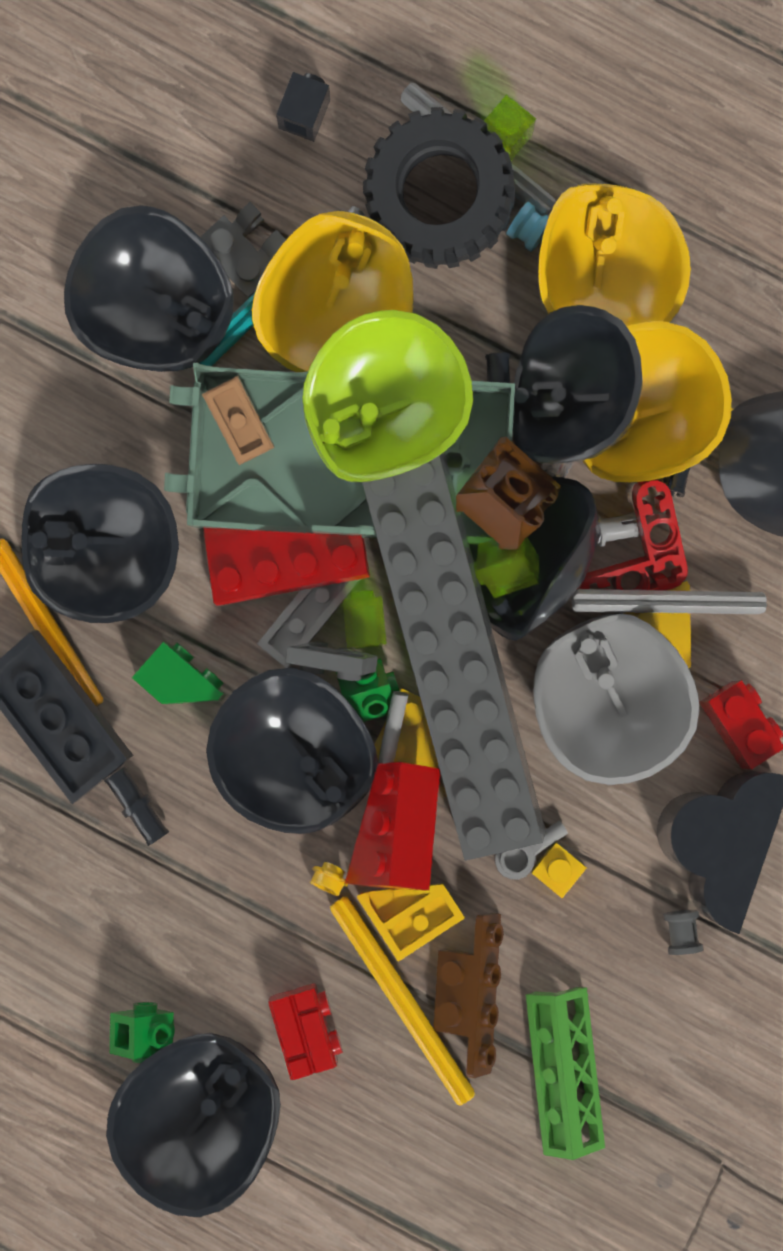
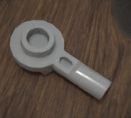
(519, 862)

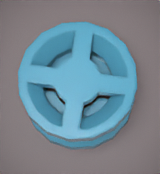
(528, 226)

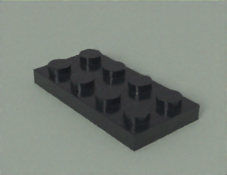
(57, 718)

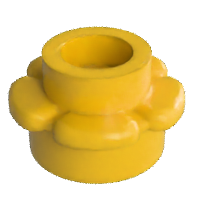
(328, 878)

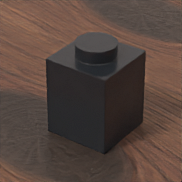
(303, 105)

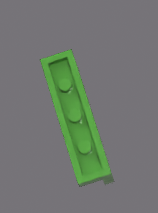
(559, 1075)

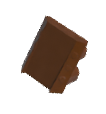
(507, 495)

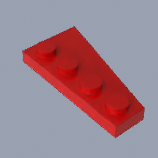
(272, 563)

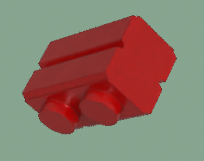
(304, 1031)

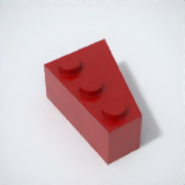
(397, 829)

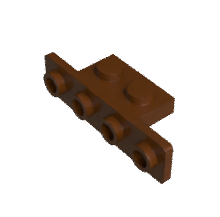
(468, 993)

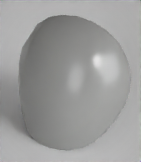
(615, 700)

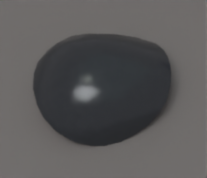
(147, 292)
(575, 385)
(754, 461)
(98, 543)
(565, 553)
(290, 752)
(194, 1124)

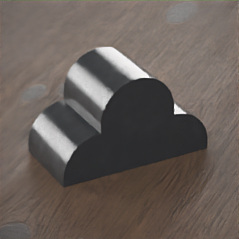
(723, 842)

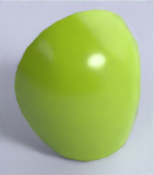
(386, 396)

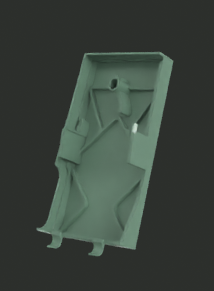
(290, 483)

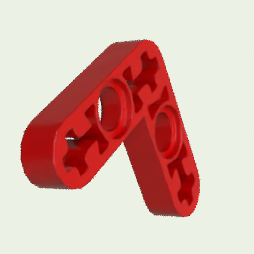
(655, 553)

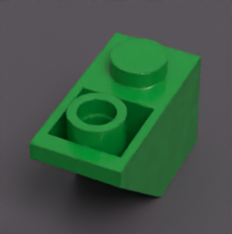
(175, 680)

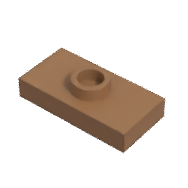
(238, 420)

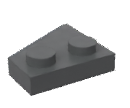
(317, 656)

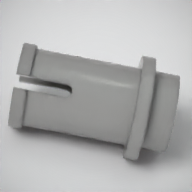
(618, 528)

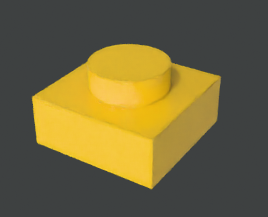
(558, 869)

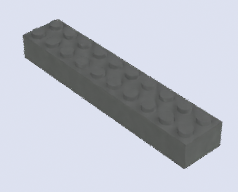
(455, 660)

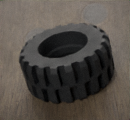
(435, 136)

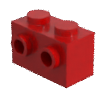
(742, 724)

